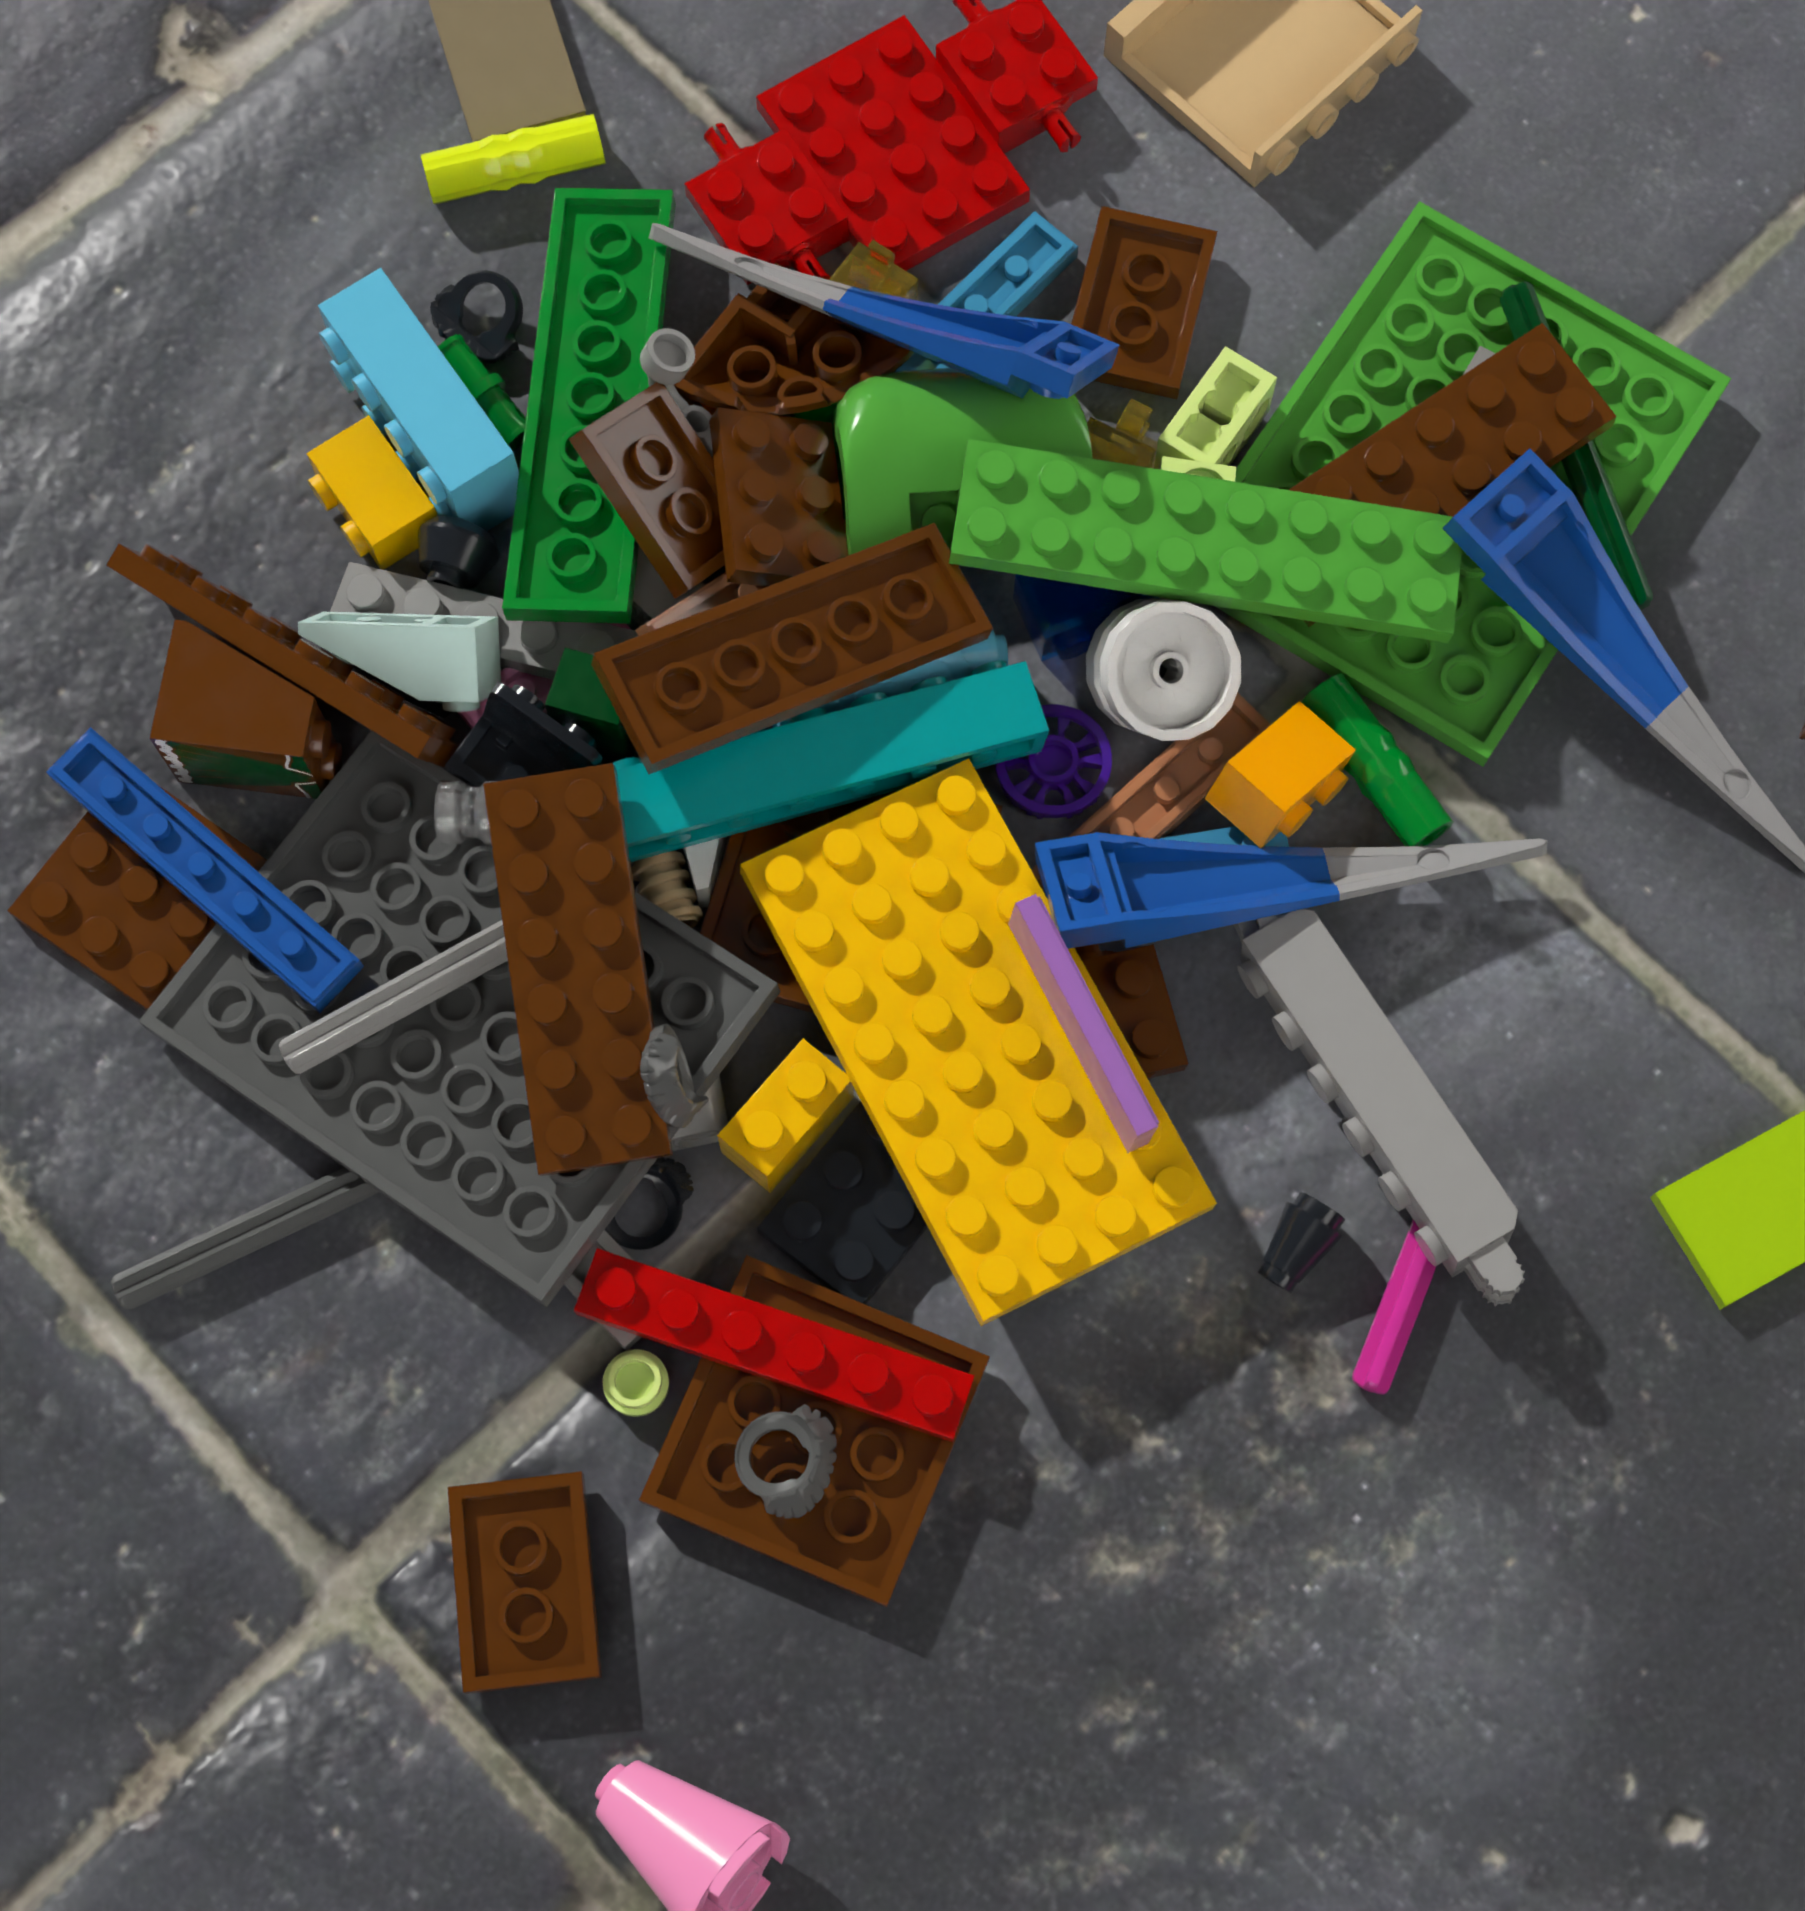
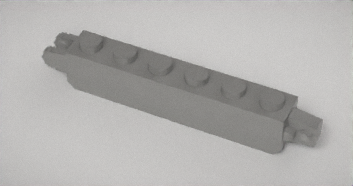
(1384, 1097)

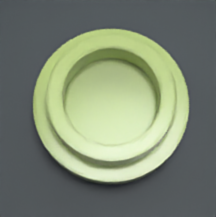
(636, 1383)

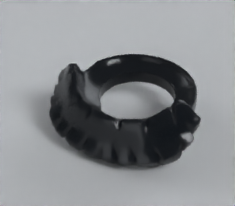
(491, 344)
(674, 1184)

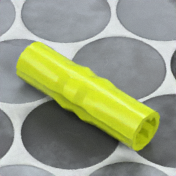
(513, 159)

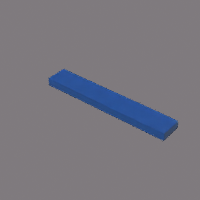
(205, 870)

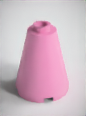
(687, 1841)

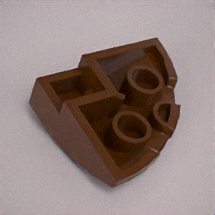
(782, 357)

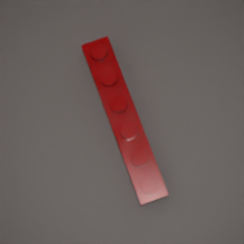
(774, 1345)

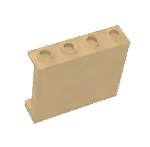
(1258, 71)

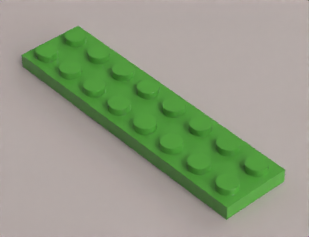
(1206, 541)

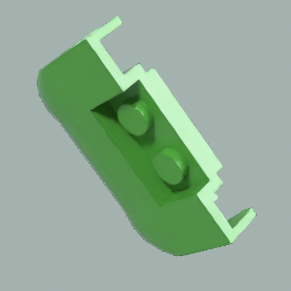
(908, 440)

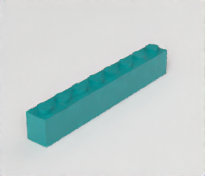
(832, 758)

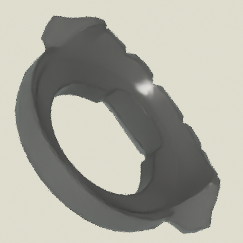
(669, 1078)
(798, 1495)

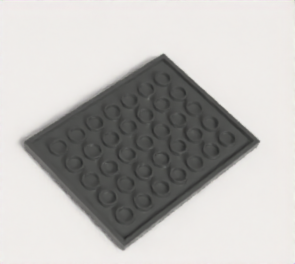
(441, 1096)

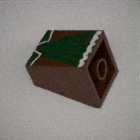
(238, 723)

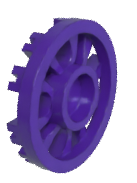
(1058, 766)

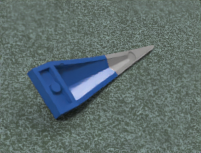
(991, 347)
(1559, 579)
(1165, 889)

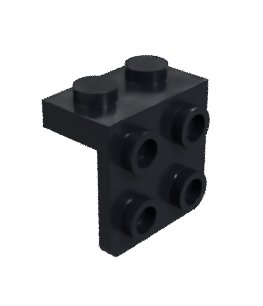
(519, 741)

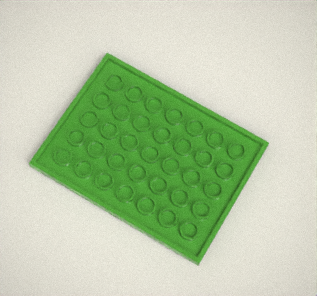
(1392, 349)

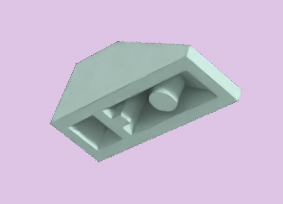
(420, 654)

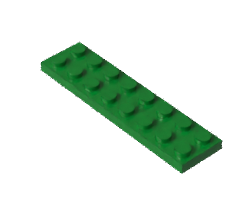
(595, 315)

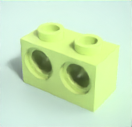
(1219, 412)

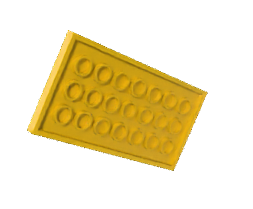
(955, 1048)

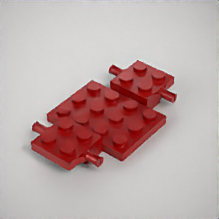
(896, 140)

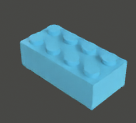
(419, 402)

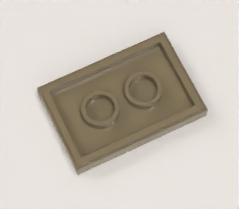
(507, 64)

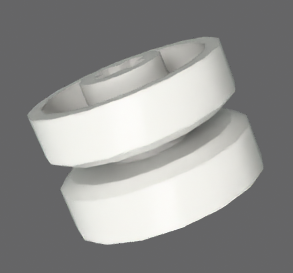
(1186, 641)

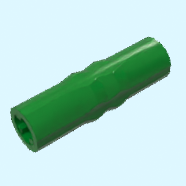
(1378, 764)

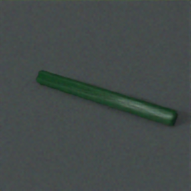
(1585, 466)

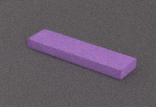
(1083, 1023)

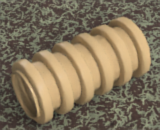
(666, 885)

